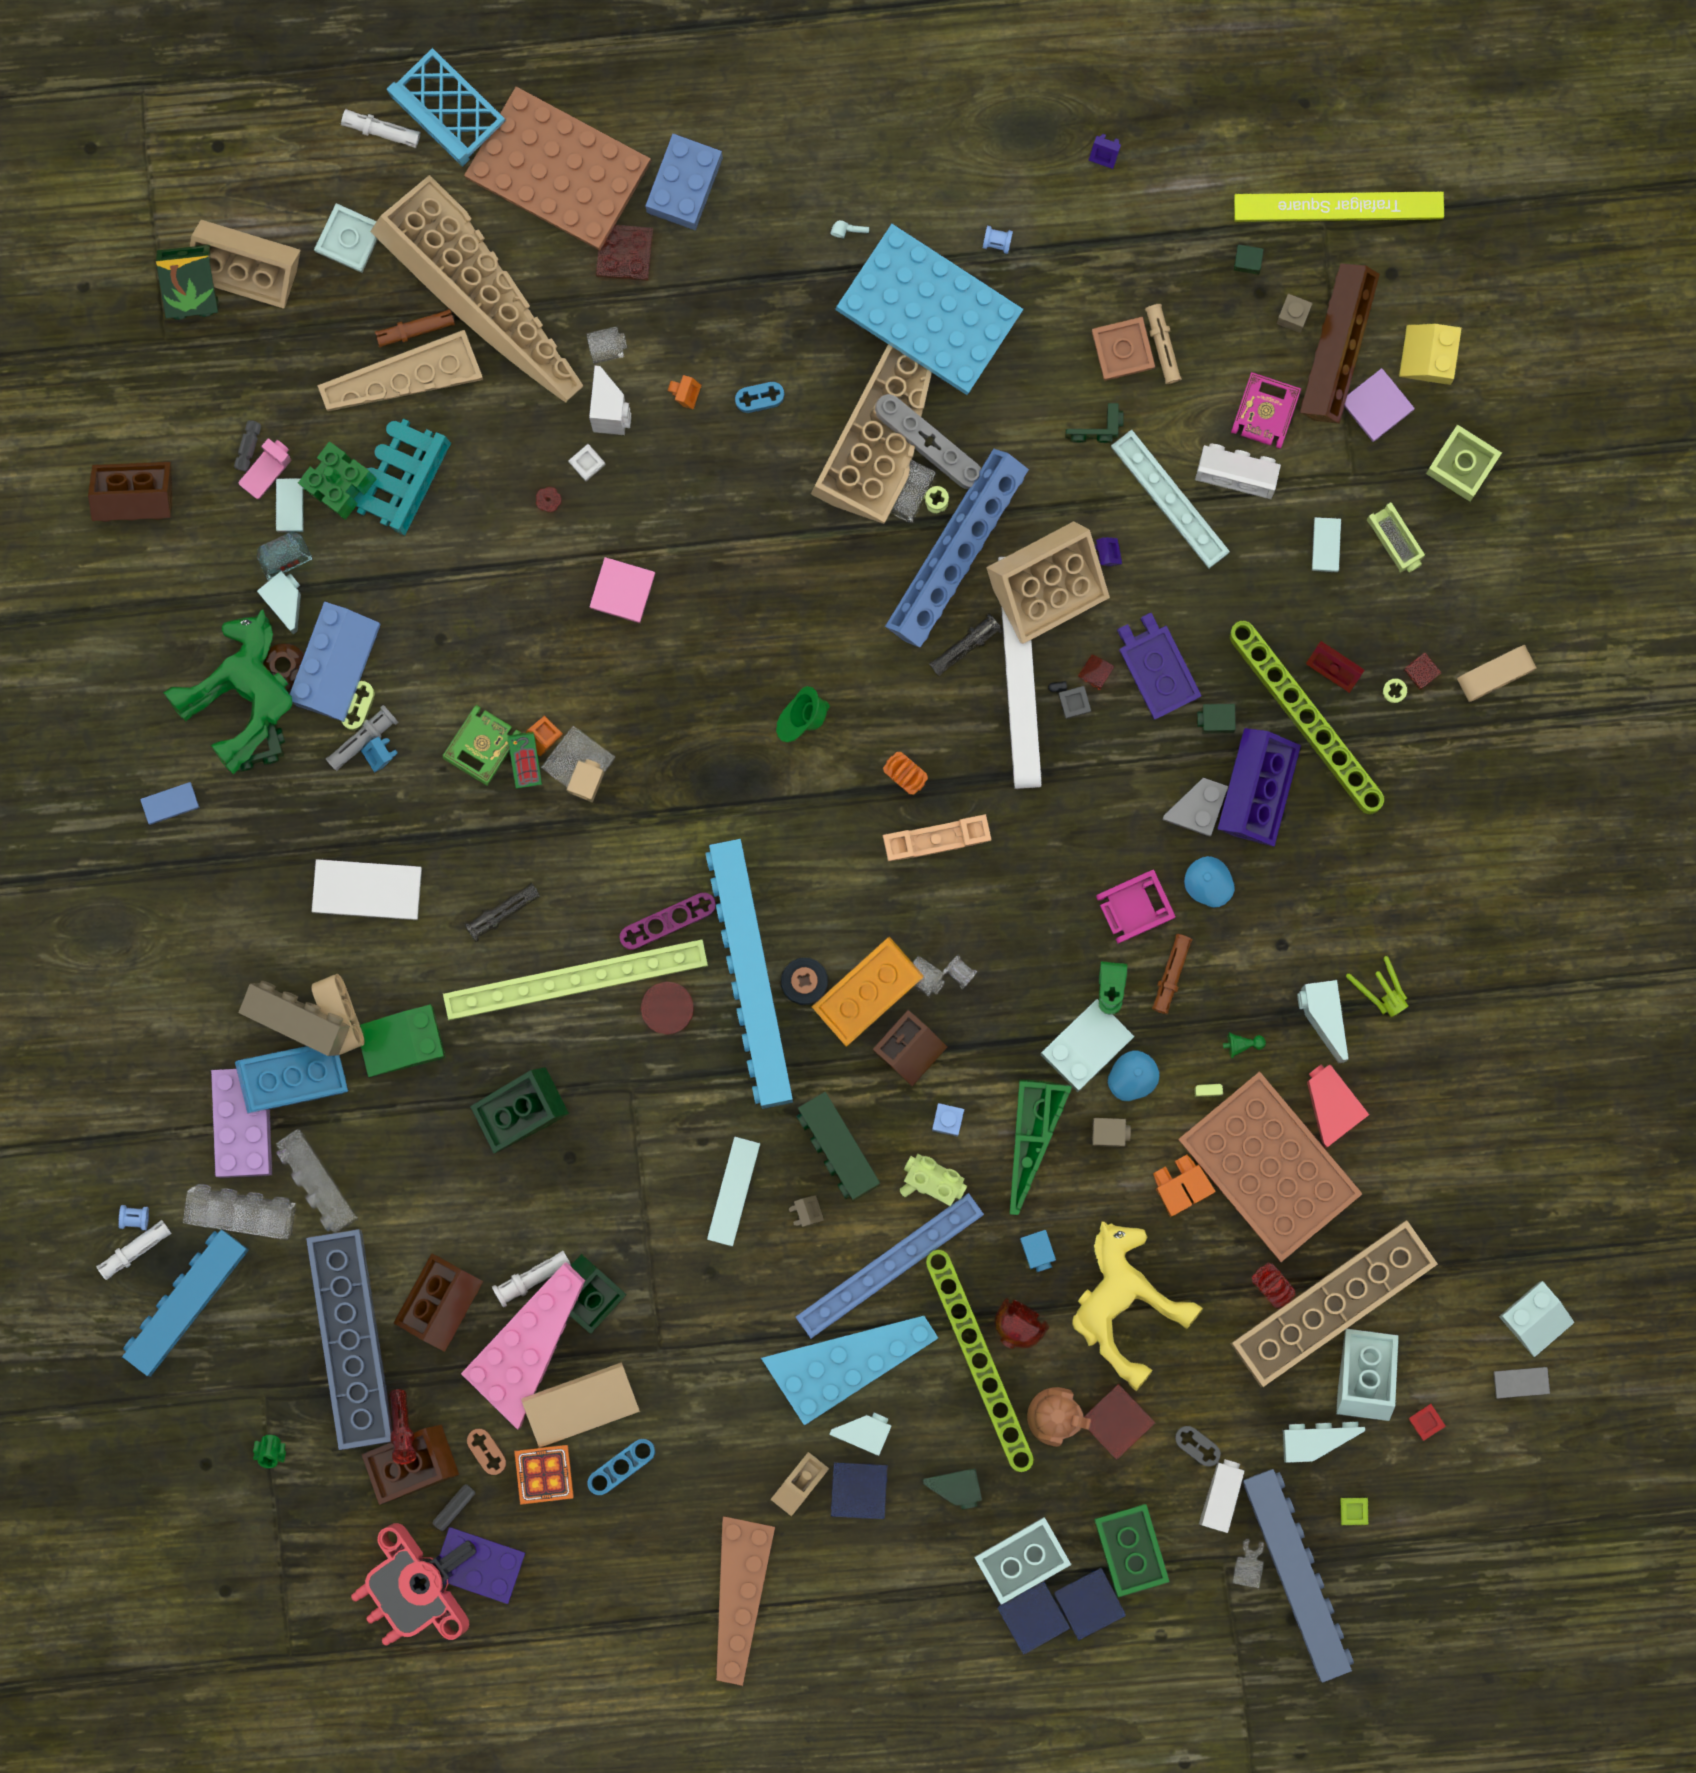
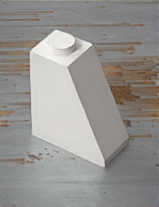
(1222, 1496)

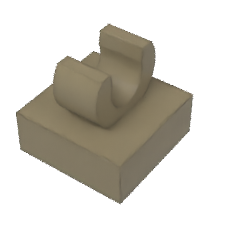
(808, 1211)

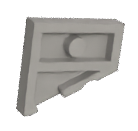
(1199, 807)

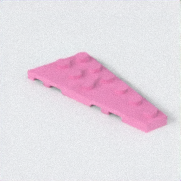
(522, 1350)

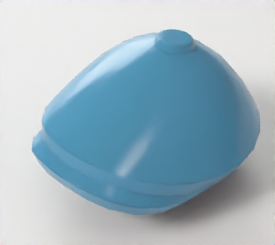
(1209, 882)
(1133, 1076)

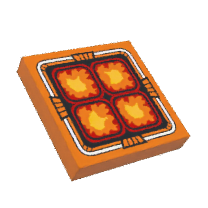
(544, 1474)

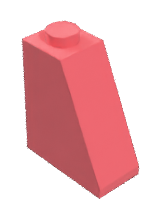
(1333, 1104)

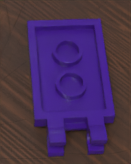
(1157, 668)

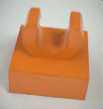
(686, 391)

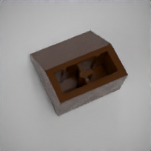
(909, 1048)

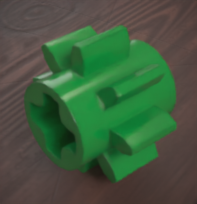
(269, 1451)

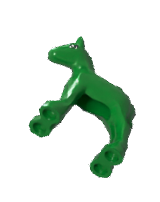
(250, 679)

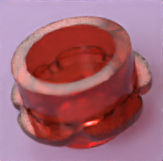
(549, 506)

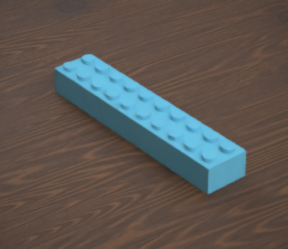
(751, 974)

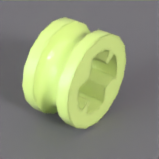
(1403, 692)

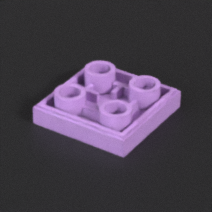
(1377, 405)

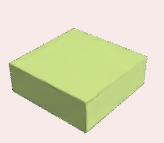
(1208, 1090)

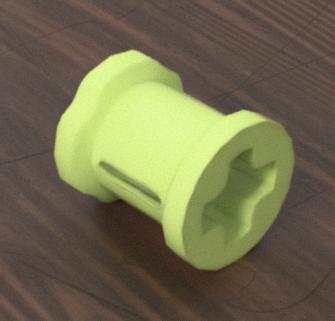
(933, 492)

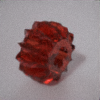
(1273, 1285)

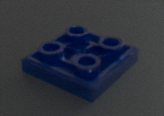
(1089, 1604)
(1033, 1617)

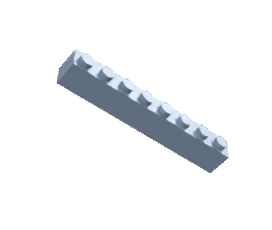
(1297, 1576)

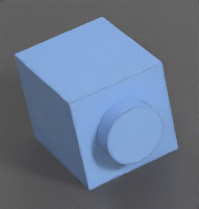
(948, 1120)

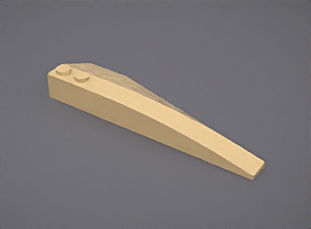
(870, 458)

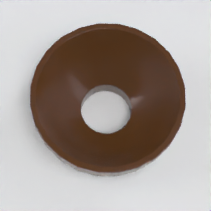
(287, 651)

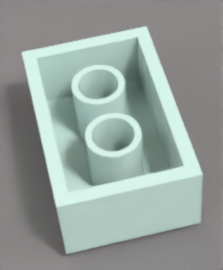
(1022, 1560)

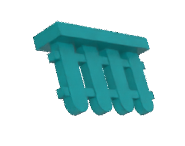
(423, 473)

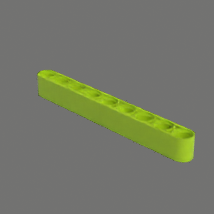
(1303, 704)
(989, 1370)

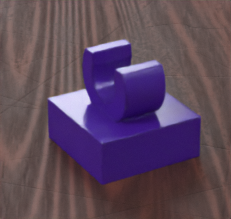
(1105, 151)
(1108, 551)

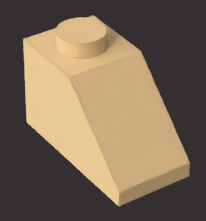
(799, 1484)

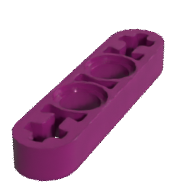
(669, 924)

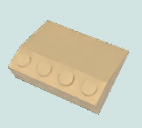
(1049, 581)

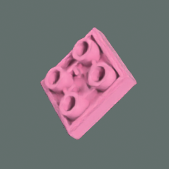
(622, 590)

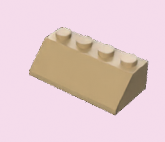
(248, 263)

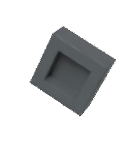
(1074, 702)

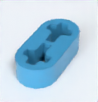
(758, 391)

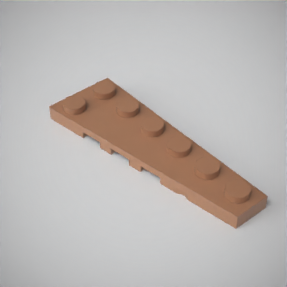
(742, 1578)

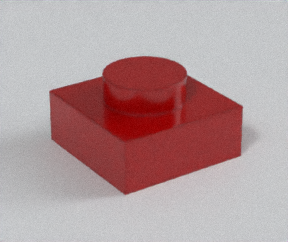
(1426, 1422)

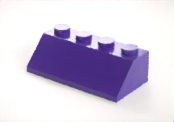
(1259, 786)

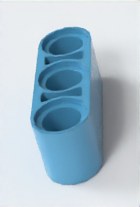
(614, 1478)

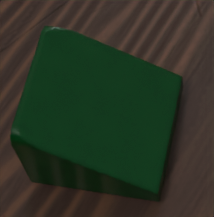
(1248, 259)

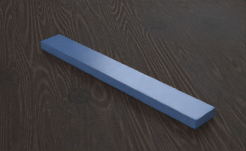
(889, 1265)

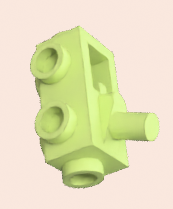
(932, 1179)

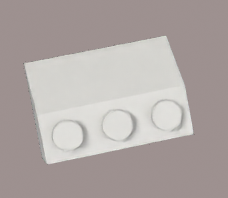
(608, 407)
(1238, 471)

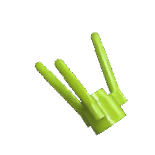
(1394, 1000)

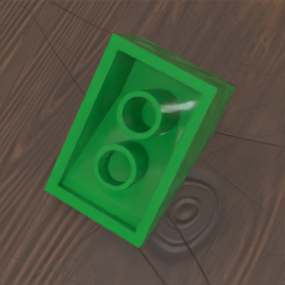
(401, 1041)

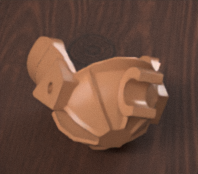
(1055, 1416)

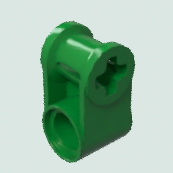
(1112, 983)

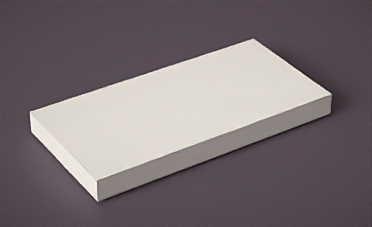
(366, 889)

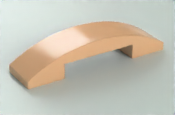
(937, 838)

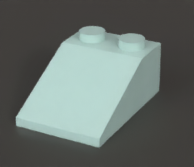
(1324, 1012)
(1086, 1046)
(1368, 1375)

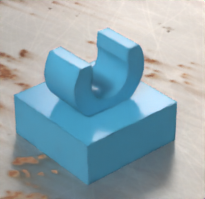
(377, 754)

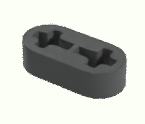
(1201, 1440)

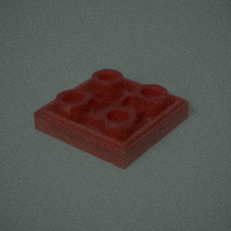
(626, 253)
(1118, 1421)

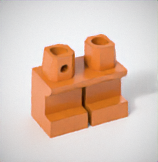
(1172, 1192)

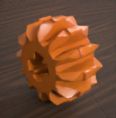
(905, 773)

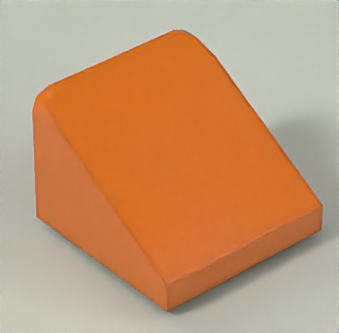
(545, 734)

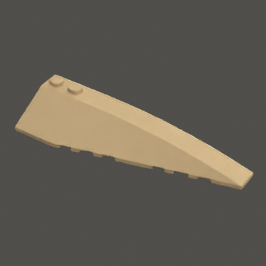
(450, 258)

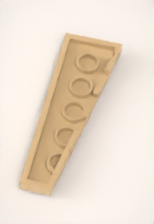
(422, 369)

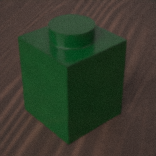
(1217, 718)

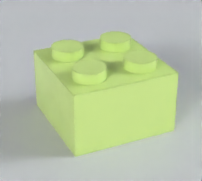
(1463, 463)

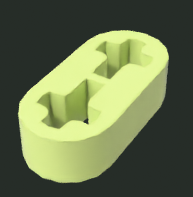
(364, 706)

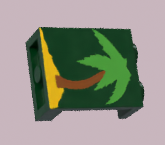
(186, 282)

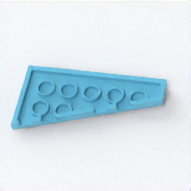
(830, 1371)

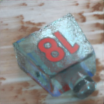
(283, 554)

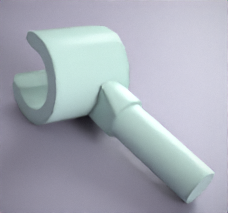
(840, 227)

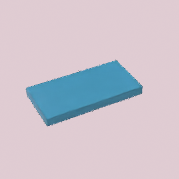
(289, 1078)

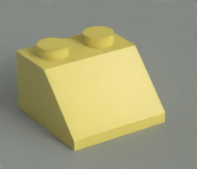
(1430, 353)

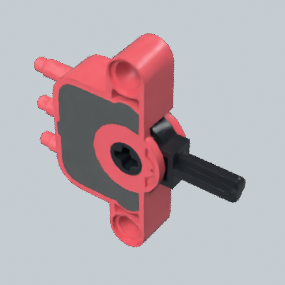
(402, 1597)

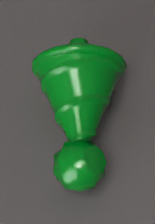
(1238, 1044)

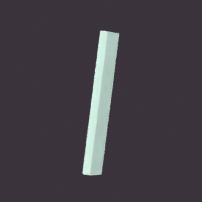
(1170, 499)

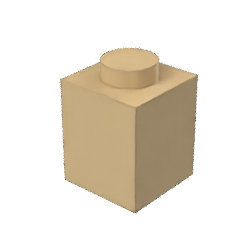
(586, 780)

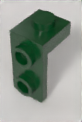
(1114, 420)
(275, 739)

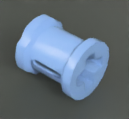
(997, 239)
(133, 1217)

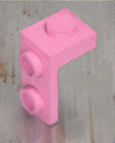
(266, 468)

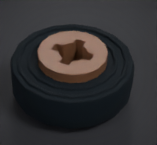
(804, 989)

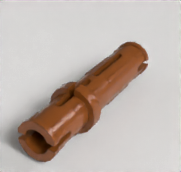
(414, 328)
(1169, 981)

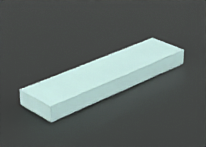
(733, 1191)

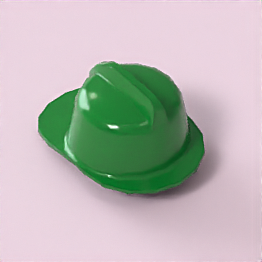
(802, 714)

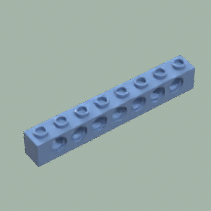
(957, 548)

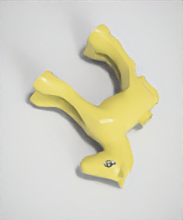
(1116, 1293)

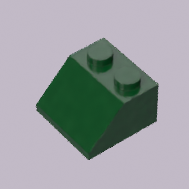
(597, 1295)

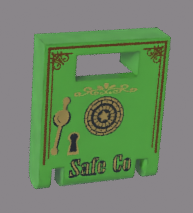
(482, 739)

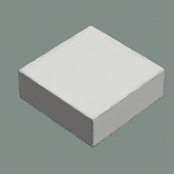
(586, 462)

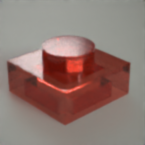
(1422, 671)

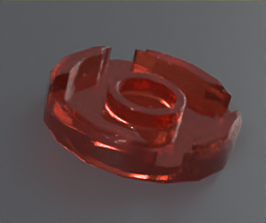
(667, 1008)

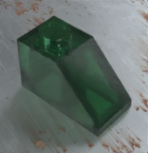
(957, 1487)

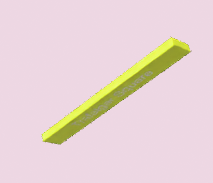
(1339, 206)

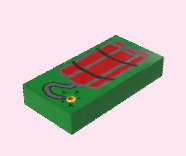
(524, 760)

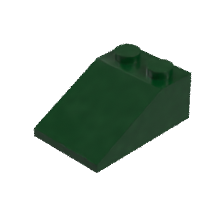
(519, 1109)

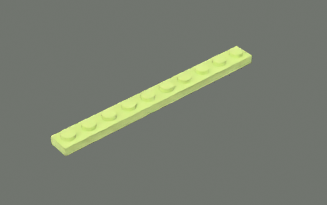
(575, 980)

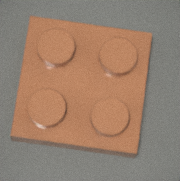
(1123, 348)

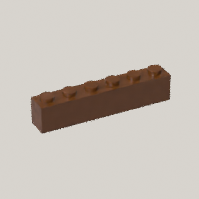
(1339, 343)

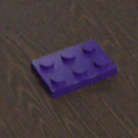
(489, 1571)

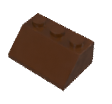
(130, 491)
(438, 1302)

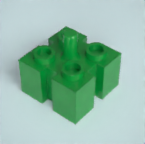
(337, 480)

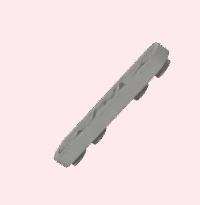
(908, 424)

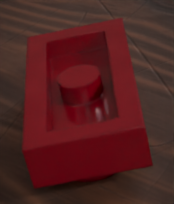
(1335, 666)

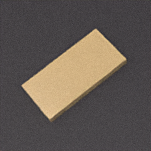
(580, 1405)

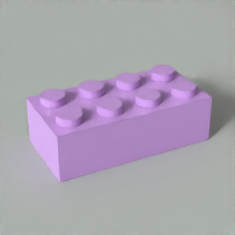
(240, 1138)

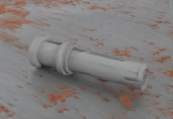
(372, 729)

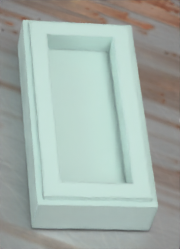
(289, 505)
(1326, 544)

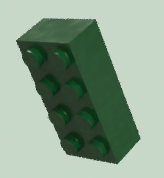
(839, 1147)

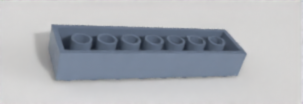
(350, 1339)

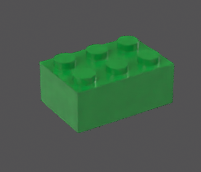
(1131, 1550)

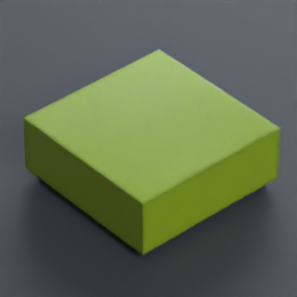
(1354, 1511)

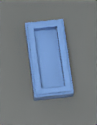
(169, 803)

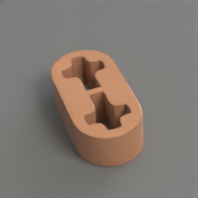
(481, 1455)

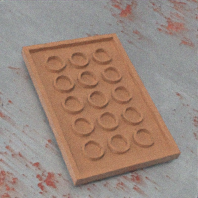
(558, 168)
(1270, 1166)

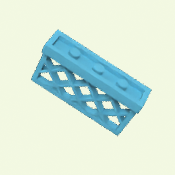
(429, 122)

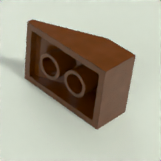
(431, 1466)

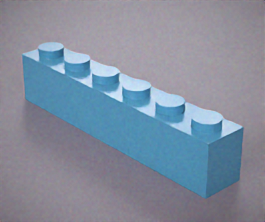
(185, 1303)

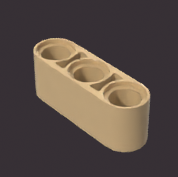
(1496, 673)
(333, 998)

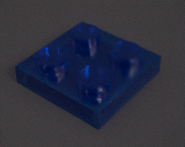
(859, 1490)

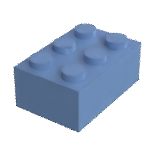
(684, 182)

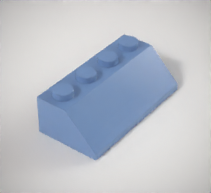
(334, 661)

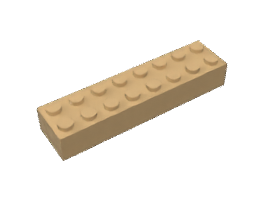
(1334, 1303)

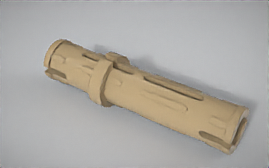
(1163, 343)

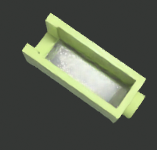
(1396, 538)

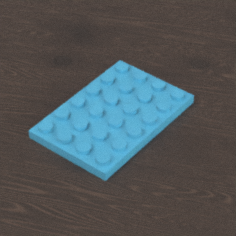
(929, 309)

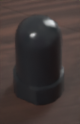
(1057, 686)

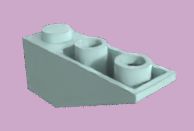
(1311, 1444)

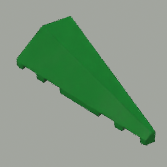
(1037, 1115)

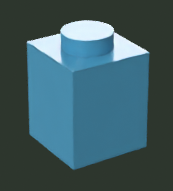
(1038, 1250)

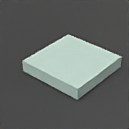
(347, 238)

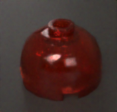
(1019, 1325)

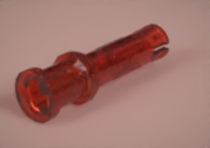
(399, 1403)

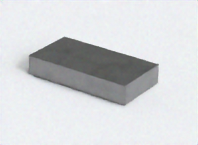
(1521, 1382)

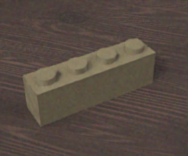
(294, 1018)

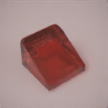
(1096, 672)

